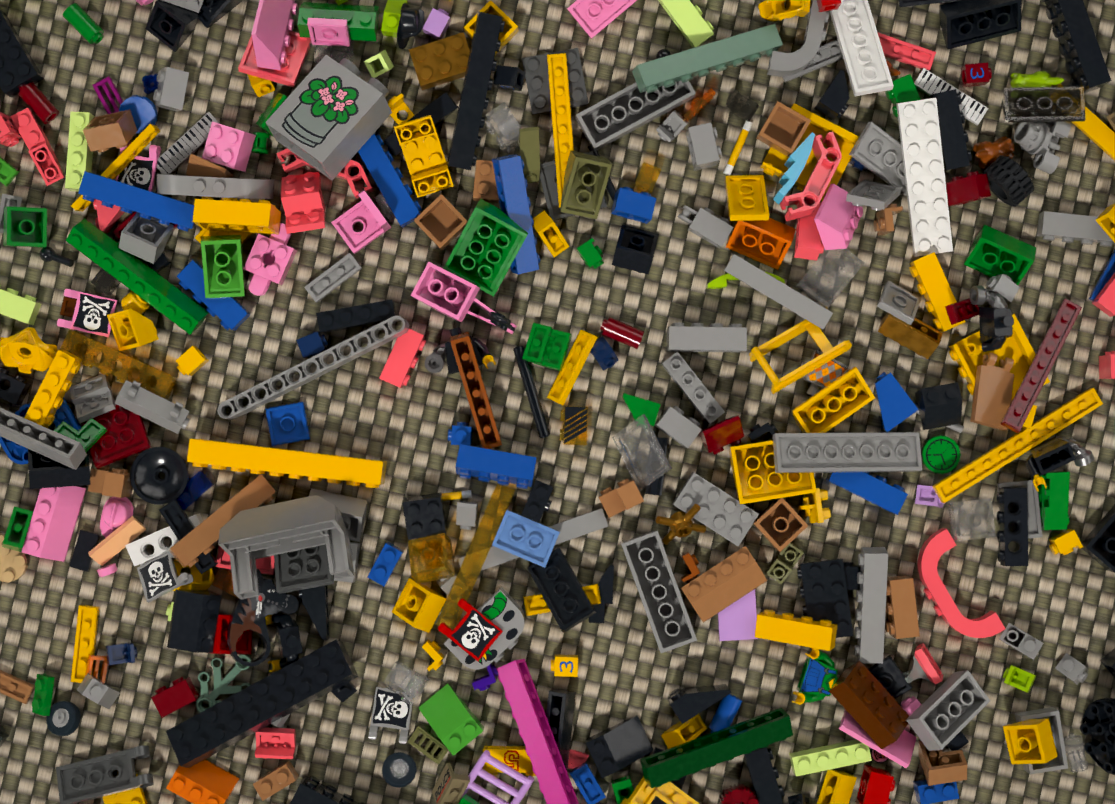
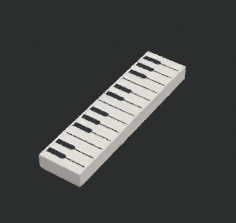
(932, 84)

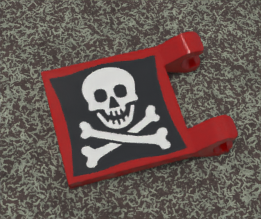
(473, 632)

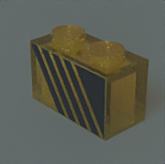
(574, 425)

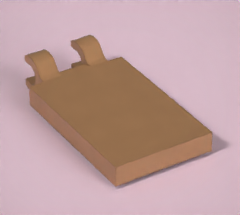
(992, 392)

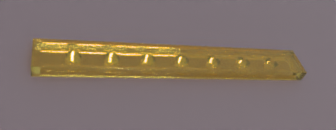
(476, 555)

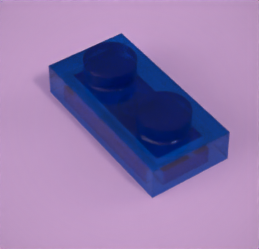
(195, 489)

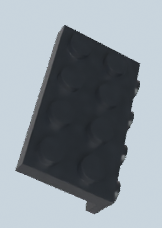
(826, 594)

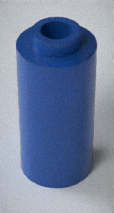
(725, 713)

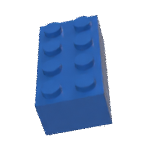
(495, 466)

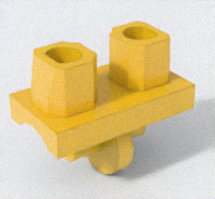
(813, 506)

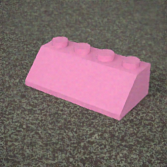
(54, 522)

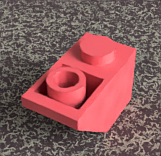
(107, 216)

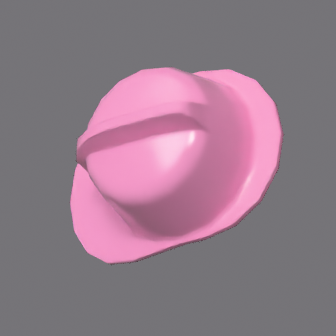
(114, 514)

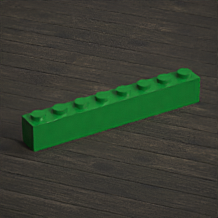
(137, 276)

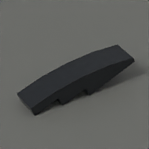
(438, 109)

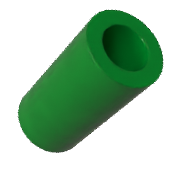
(83, 23)

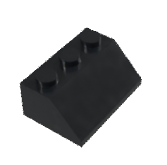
(194, 620)

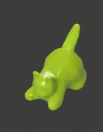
(1037, 79)

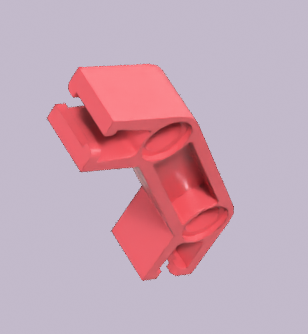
(344, 173)
(818, 179)

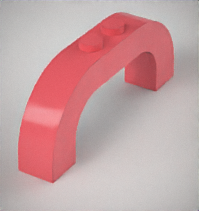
(928, 558)

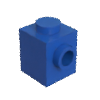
(460, 434)

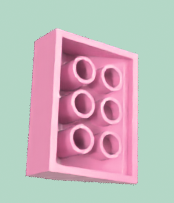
(271, 32)

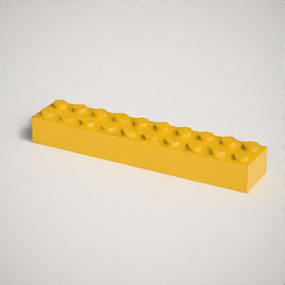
(286, 461)

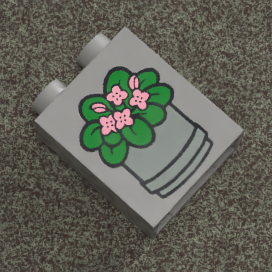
(330, 115)

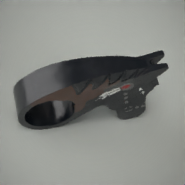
(251, 614)

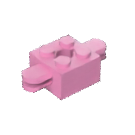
(269, 261)

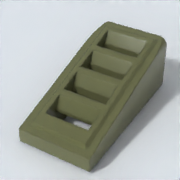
(437, 759)

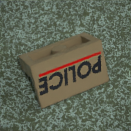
(450, 786)

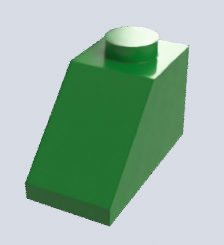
(639, 406)

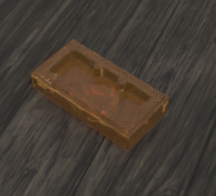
(698, 104)

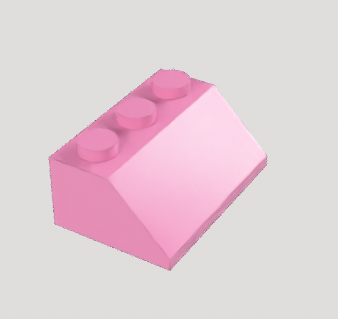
(837, 219)

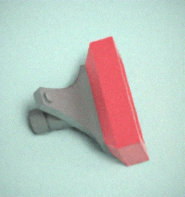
(924, 667)

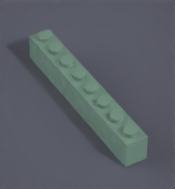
(706, 58)

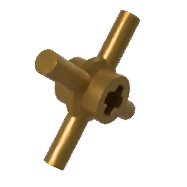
(681, 524)

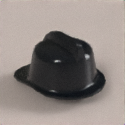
(410, 24)

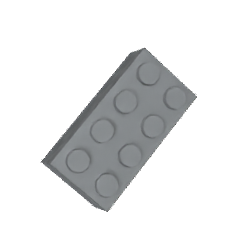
(706, 339)
(718, 509)
(948, 710)

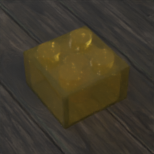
(431, 558)

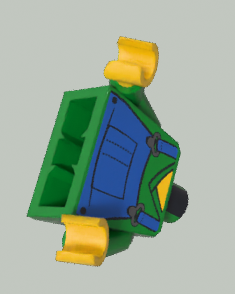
(816, 677)

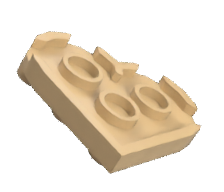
(12, 563)

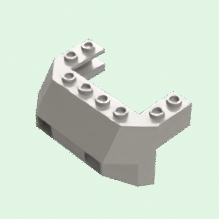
(281, 530)

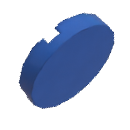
(142, 111)

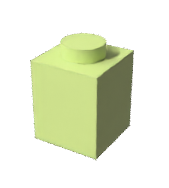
(379, 64)

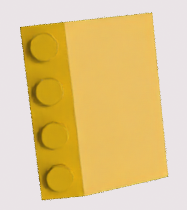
(756, 476)

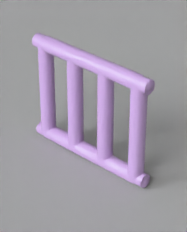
(478, 771)

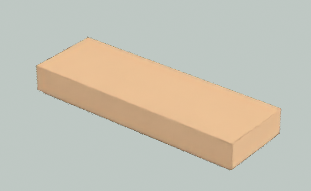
(117, 540)

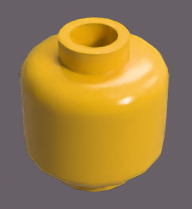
(134, 302)

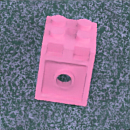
(366, 213)

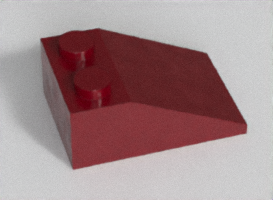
(722, 434)

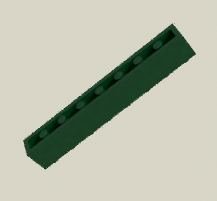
(716, 747)

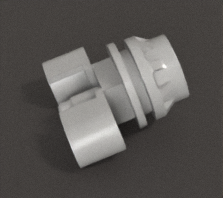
(1042, 140)

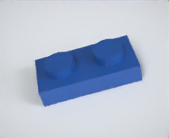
(587, 784)

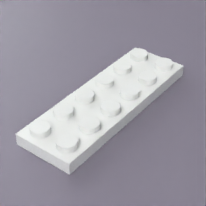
(861, 47)

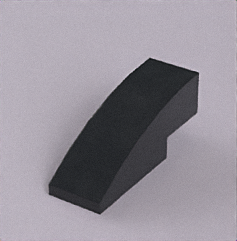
(606, 594)

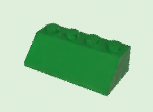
(361, 19)

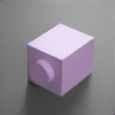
(437, 23)

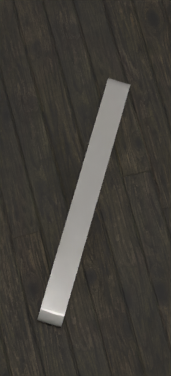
(304, 368)

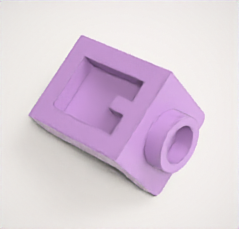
(927, 496)

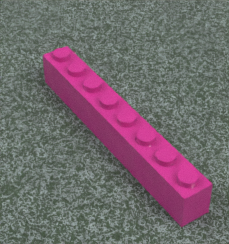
(536, 733)

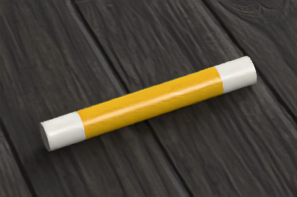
(738, 147)
(457, 495)

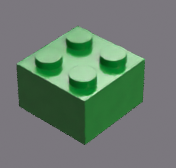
(25, 227)

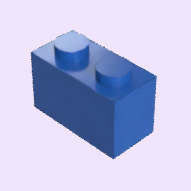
(633, 205)
(385, 564)
(935, 793)

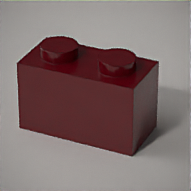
(967, 189)
(175, 697)

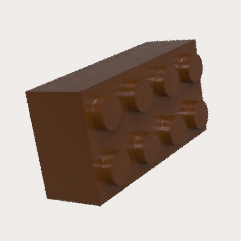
(870, 704)

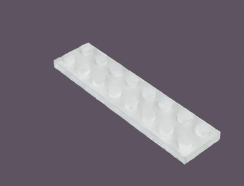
(924, 176)

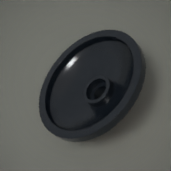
(146, 478)

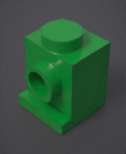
(590, 254)
(619, 784)

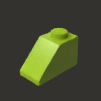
(392, 17)

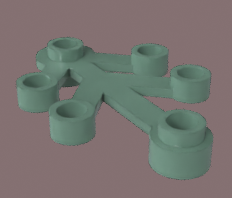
(220, 686)

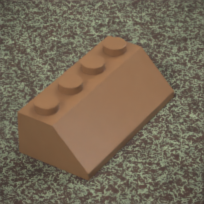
(724, 584)

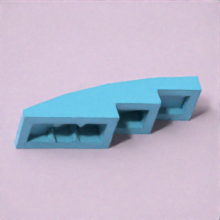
(795, 165)

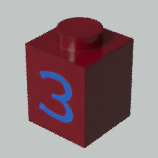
(975, 74)

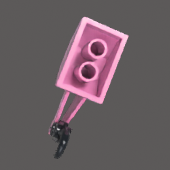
(454, 297)

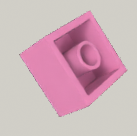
(228, 146)

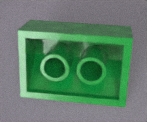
(999, 254)

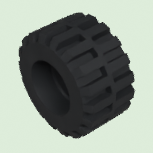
(1008, 181)

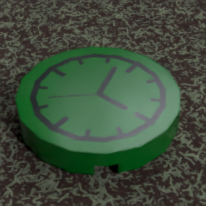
(940, 454)

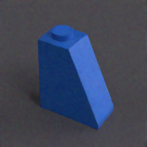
(893, 401)

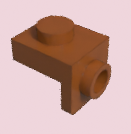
(691, 562)

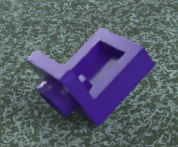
(484, 682)

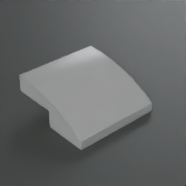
(92, 398)

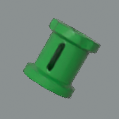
(260, 143)

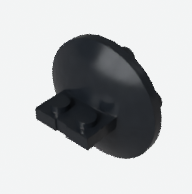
(1101, 726)

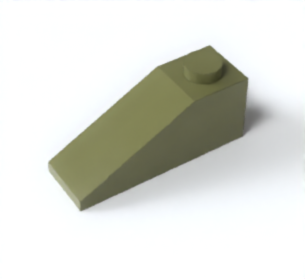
(530, 153)

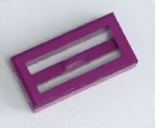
(96, 86)

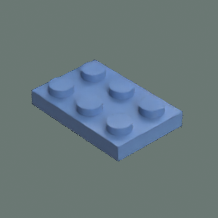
(525, 538)

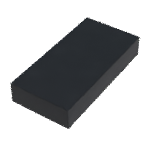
(85, 543)

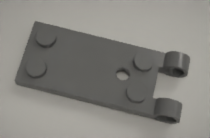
(95, 777)

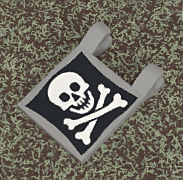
(161, 577)
(391, 713)

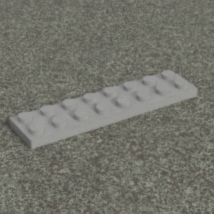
(847, 452)

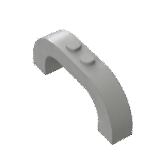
(788, 64)
(215, 186)

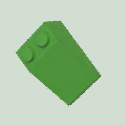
(223, 266)
(451, 719)

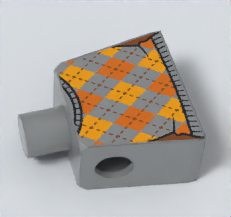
(824, 375)

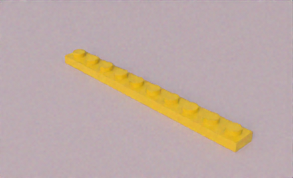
(1017, 445)

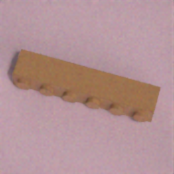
(203, 537)

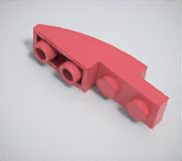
(38, 146)

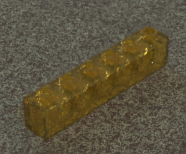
(74, 341)

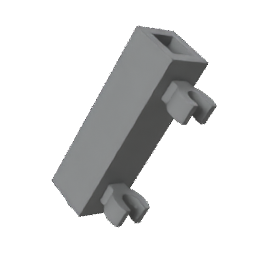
(152, 407)

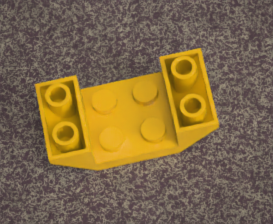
(424, 156)

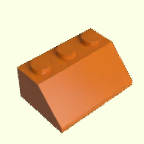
(762, 240)
(203, 783)

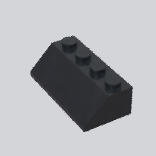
(978, 20)

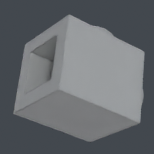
(1003, 286)

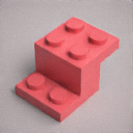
(303, 202)

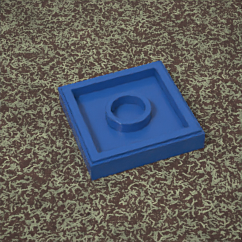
(287, 423)

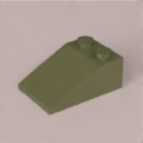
(584, 184)

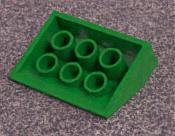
(486, 248)

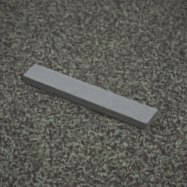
(778, 291)

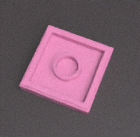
(329, 32)

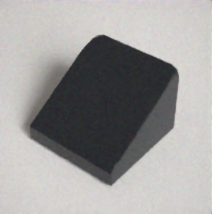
(161, 263)

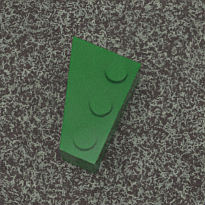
(1054, 500)

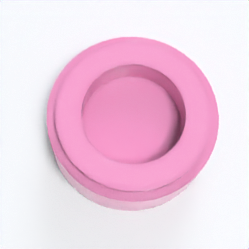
(107, 570)

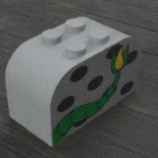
(506, 615)

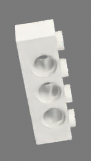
(138, 551)

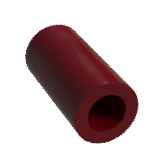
(38, 102)
(622, 332)

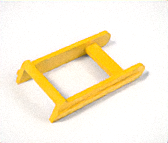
(829, 353)

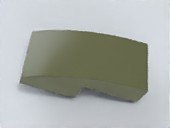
(784, 562)

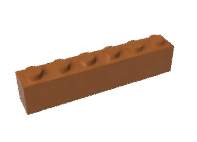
(475, 390)

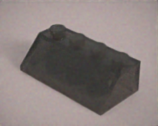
(1044, 104)

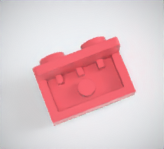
(275, 743)

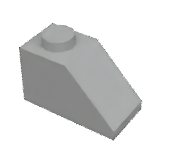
(466, 514)
(98, 691)

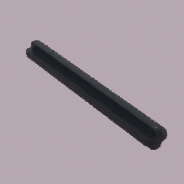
(531, 392)

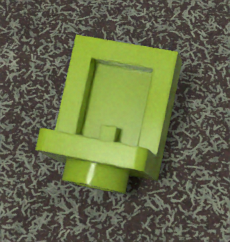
(1019, 678)

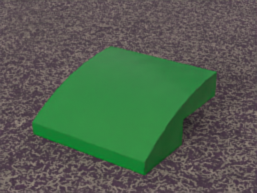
(547, 346)

